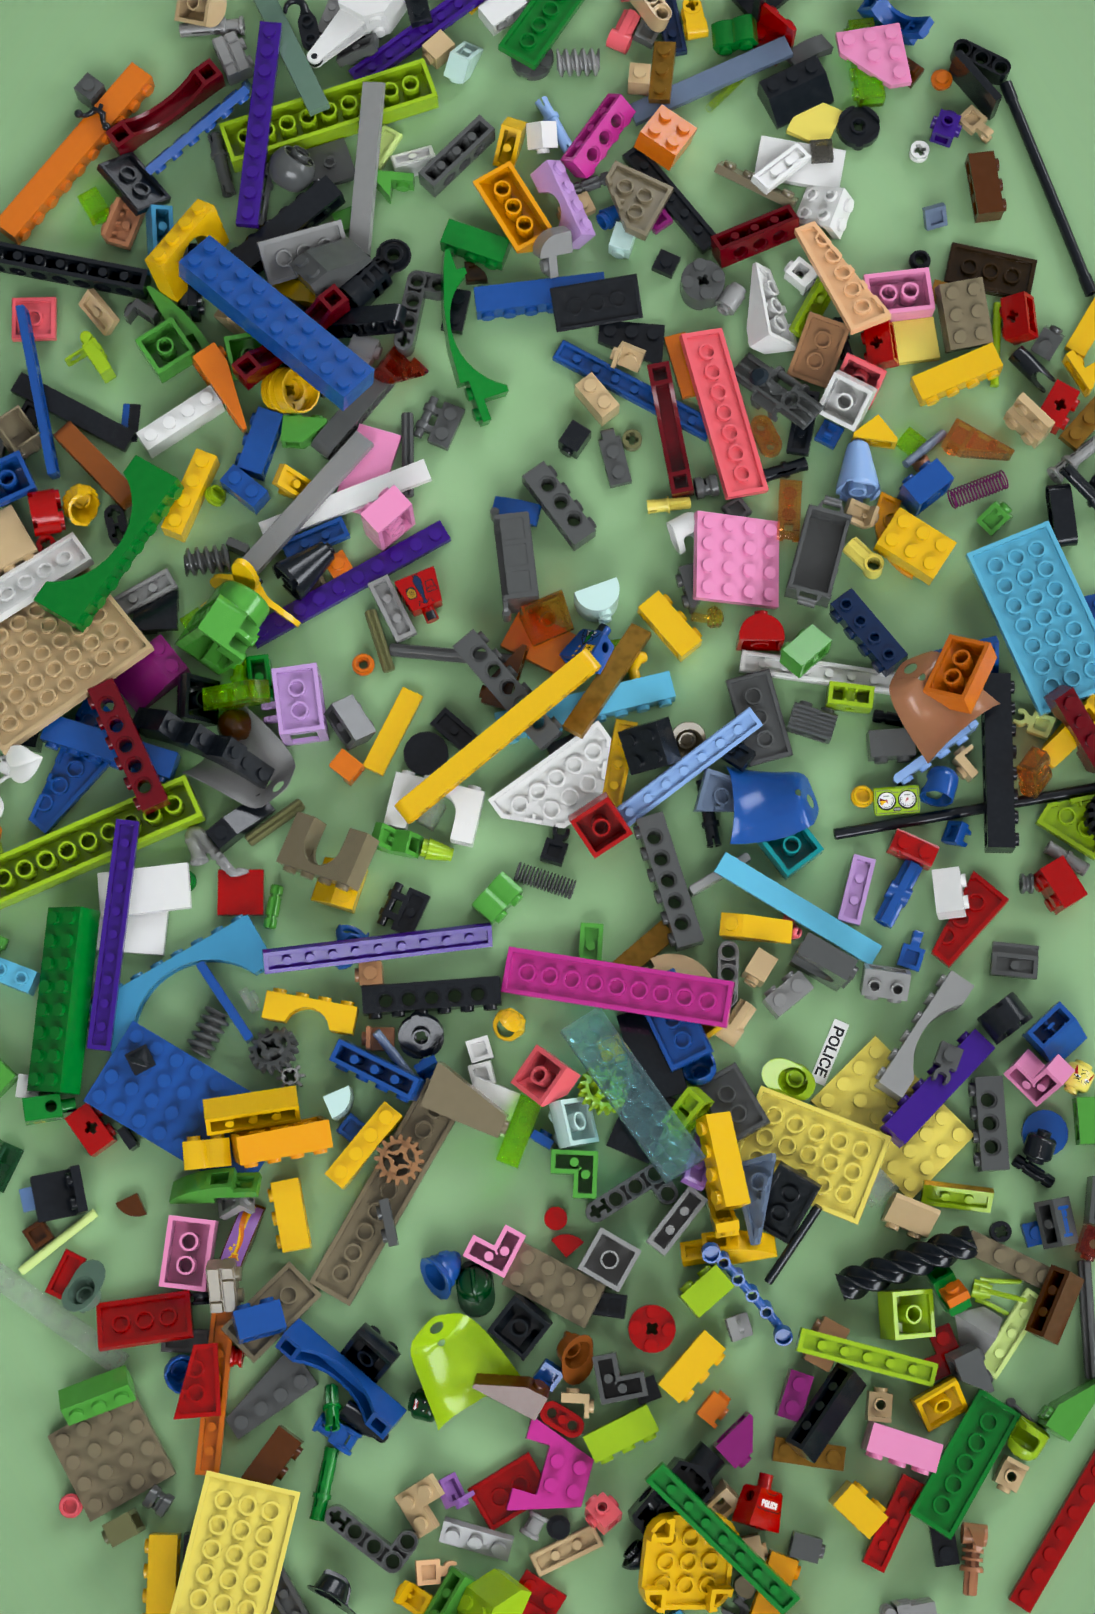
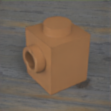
(370, 973)

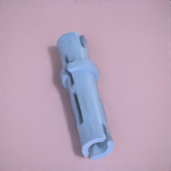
(551, 115)

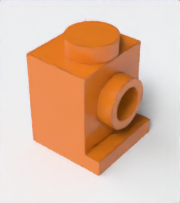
(714, 1408)

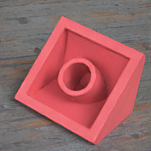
(864, 371)

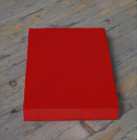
(494, 1490)

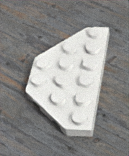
(558, 783)

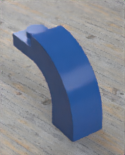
(884, 13)

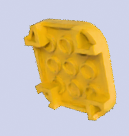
(682, 1567)

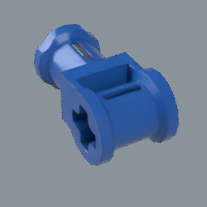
(338, 1437)

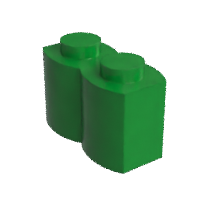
(734, 34)

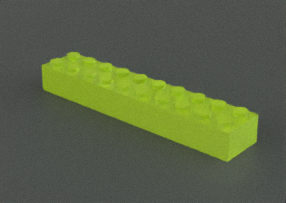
(407, 93)
(90, 843)

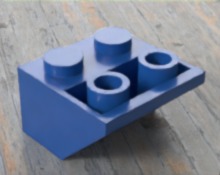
(1055, 1033)

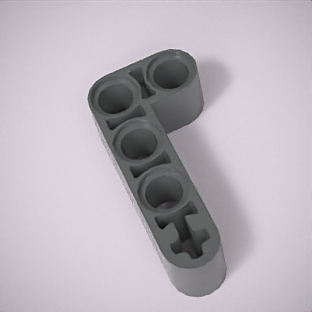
(414, 314)
(628, 1196)
(368, 1534)

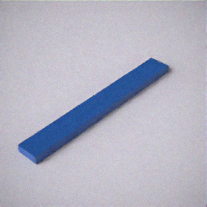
(624, 385)
(38, 392)

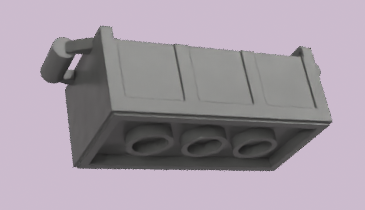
(818, 554)
(515, 560)

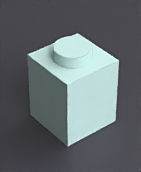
(621, 242)

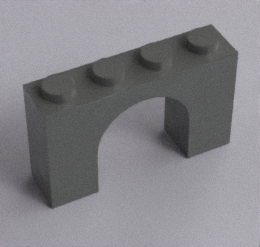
(824, 962)

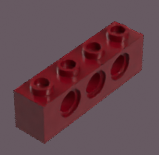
(754, 236)

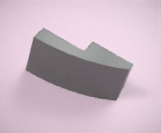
(813, 46)

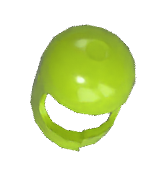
(1027, 1439)

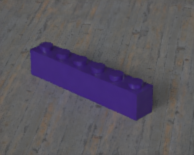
(931, 1094)

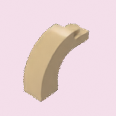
(680, 963)

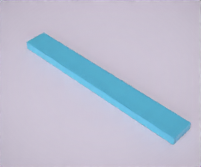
(797, 908)

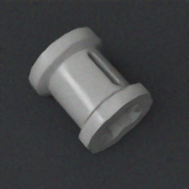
(533, 1525)

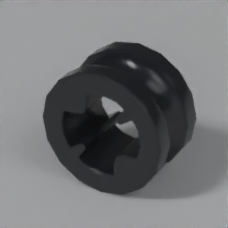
(998, 1224)
(200, 1298)

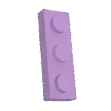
(856, 890)

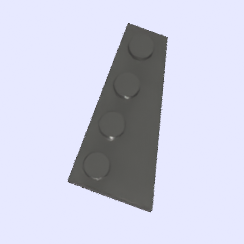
(274, 1391)

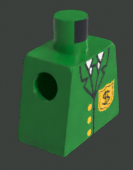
(36, 1112)

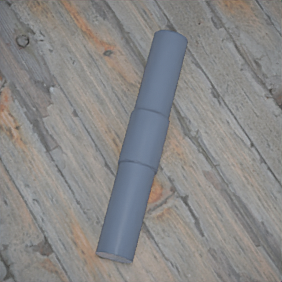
(924, 448)
(391, 1050)

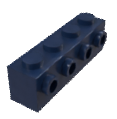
(867, 632)

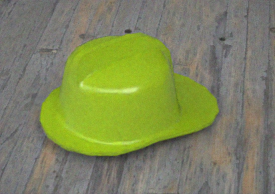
(788, 1078)

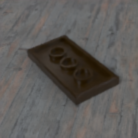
(1001, 272)

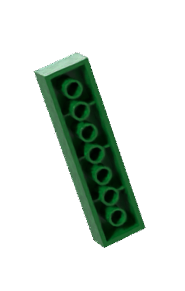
(63, 1000)

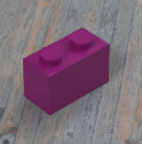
(794, 1395)

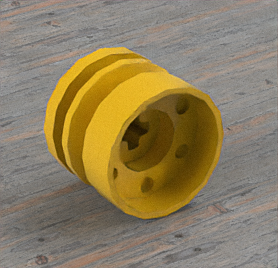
(288, 392)

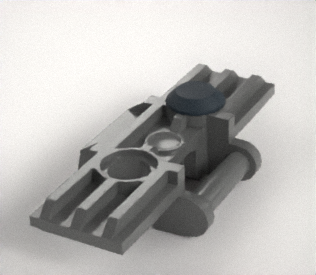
(774, 398)

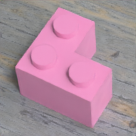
(1037, 1079)
(496, 1257)

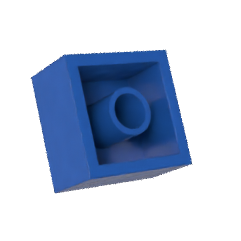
(925, 487)
(258, 1320)

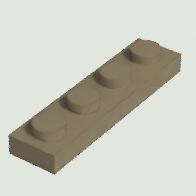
(729, 170)
(1010, 1260)

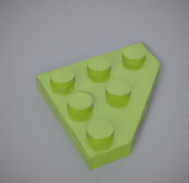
(1067, 823)

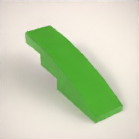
(169, 309)

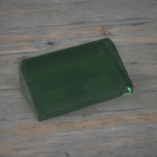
(9, 1159)

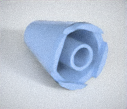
(858, 473)

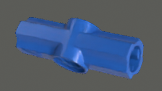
(898, 893)

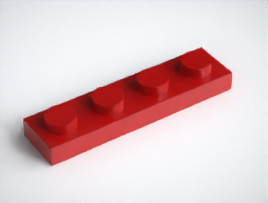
(888, 1535)

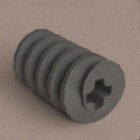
(206, 560)
(208, 1031)

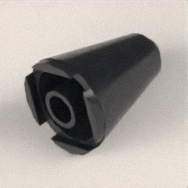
(304, 569)

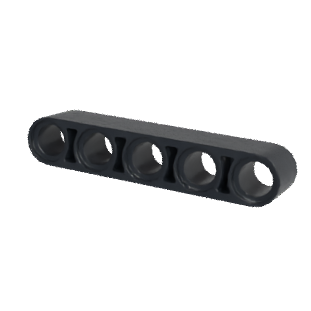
(370, 321)

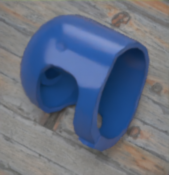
(941, 780)

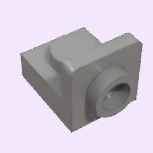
(231, 1206)
(738, 1326)

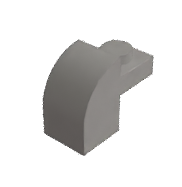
(549, 245)

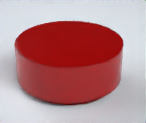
(555, 1218)

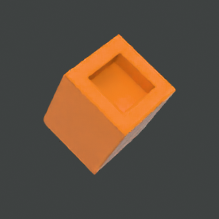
(347, 766)

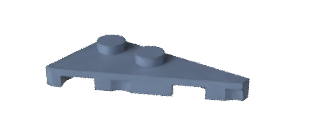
(758, 1178)

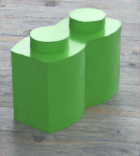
(498, 898)

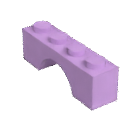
(553, 179)

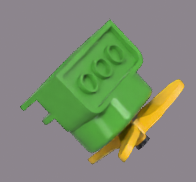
(229, 619)

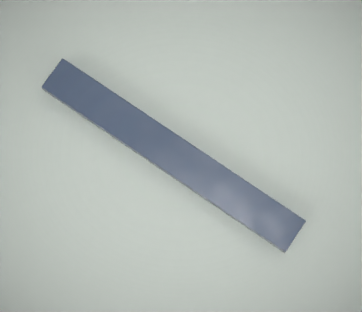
(717, 78)

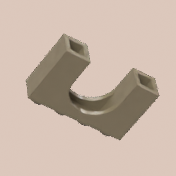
(345, 870)

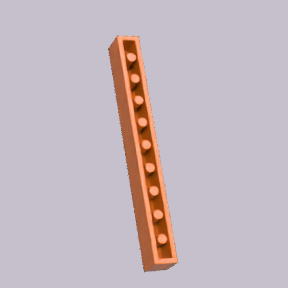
(74, 155)

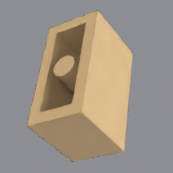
(596, 399)
(759, 968)

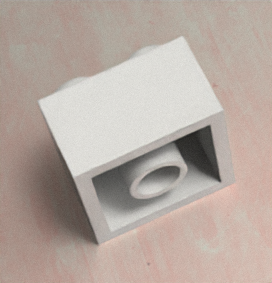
(847, 400)

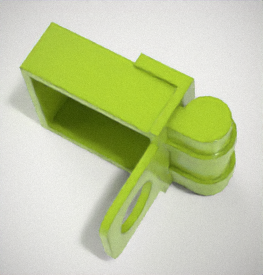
(96, 355)

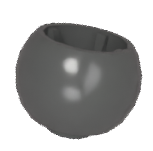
(291, 168)

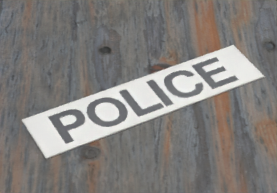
(829, 1051)

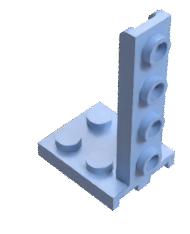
(920, 764)

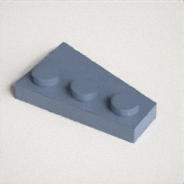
(715, 793)

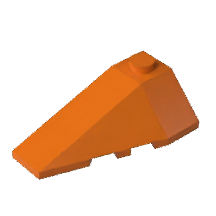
(215, 371)

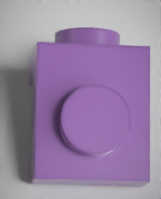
(454, 1492)

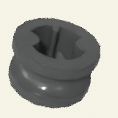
(1026, 883)

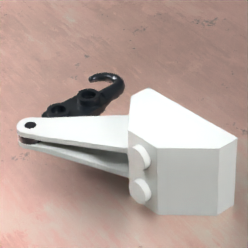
(350, 23)

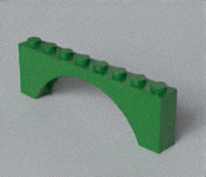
(80, 598)

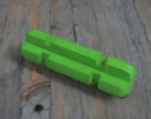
(273, 906)

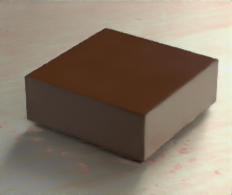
(38, 1235)

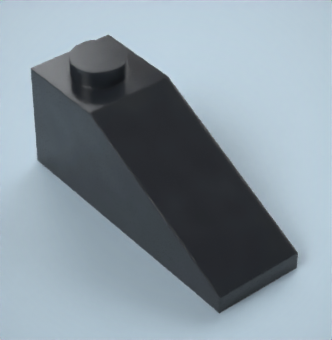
(237, 825)

